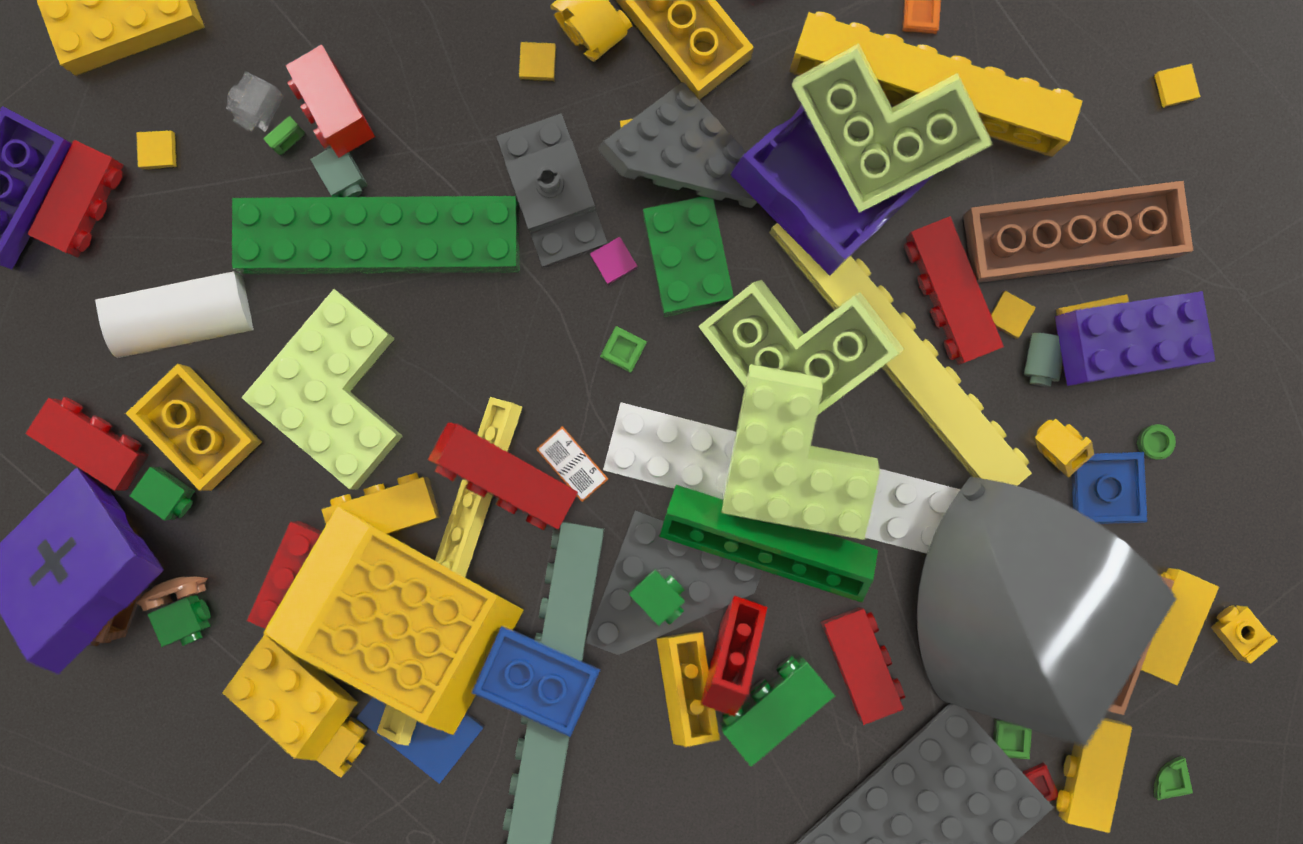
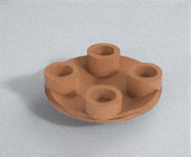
(161, 593)

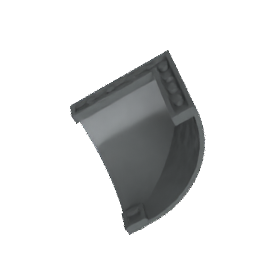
(1033, 610)

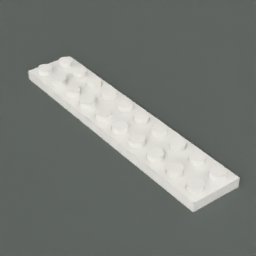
(699, 455)

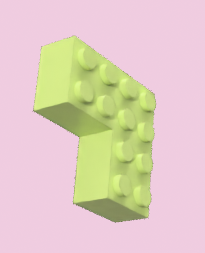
(884, 146)
(838, 349)
(310, 387)
(781, 476)

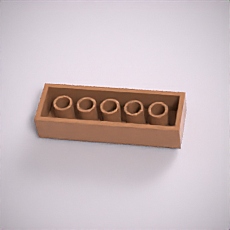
(1078, 231)

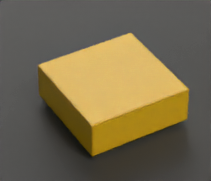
(537, 61)
(1177, 85)
(156, 149)
(1011, 314)

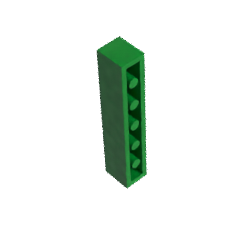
(772, 547)

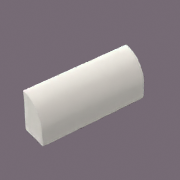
(174, 314)

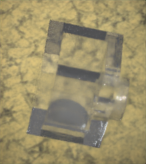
(253, 102)

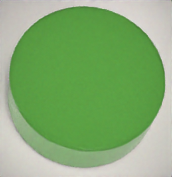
(1156, 442)

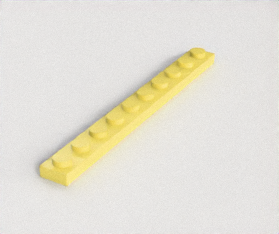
(460, 537)

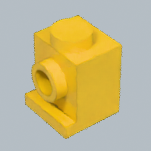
(1063, 446)
(1229, 631)
(344, 746)

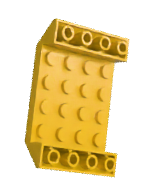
(391, 621)

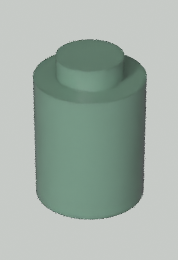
(1044, 359)

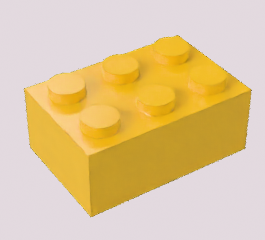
(193, 427)
(290, 699)

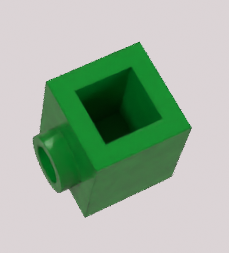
(163, 494)
(659, 597)
(181, 621)

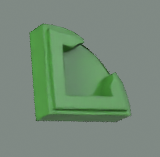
(1173, 780)

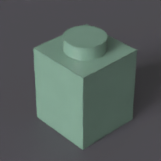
(339, 174)

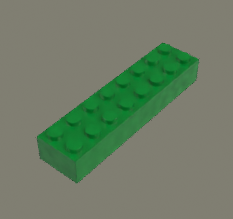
(376, 235)

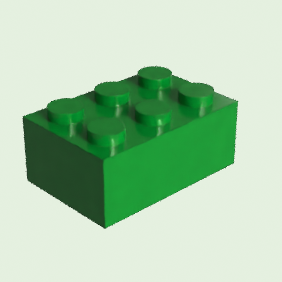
(688, 256)
(776, 709)

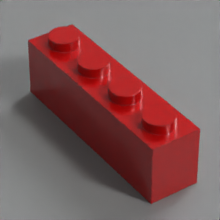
(953, 291)
(502, 476)

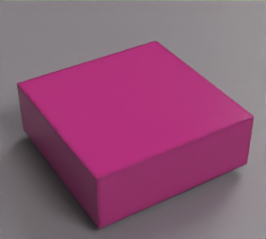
(613, 260)

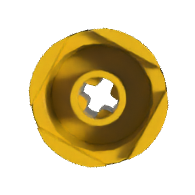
(591, 24)

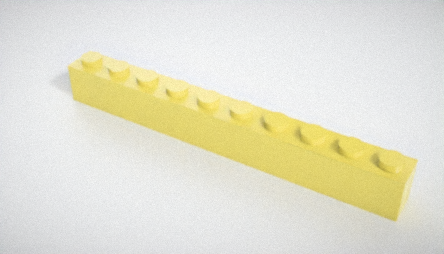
(918, 373)

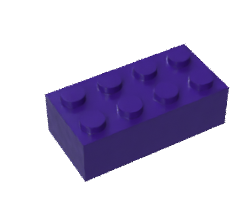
(27, 169)
(1134, 338)

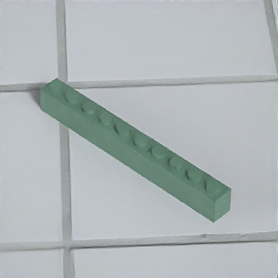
(565, 629)

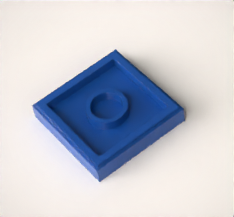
(1111, 488)

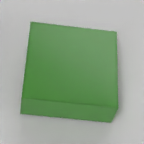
(284, 136)
(623, 349)
(1012, 739)

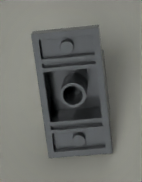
(552, 190)

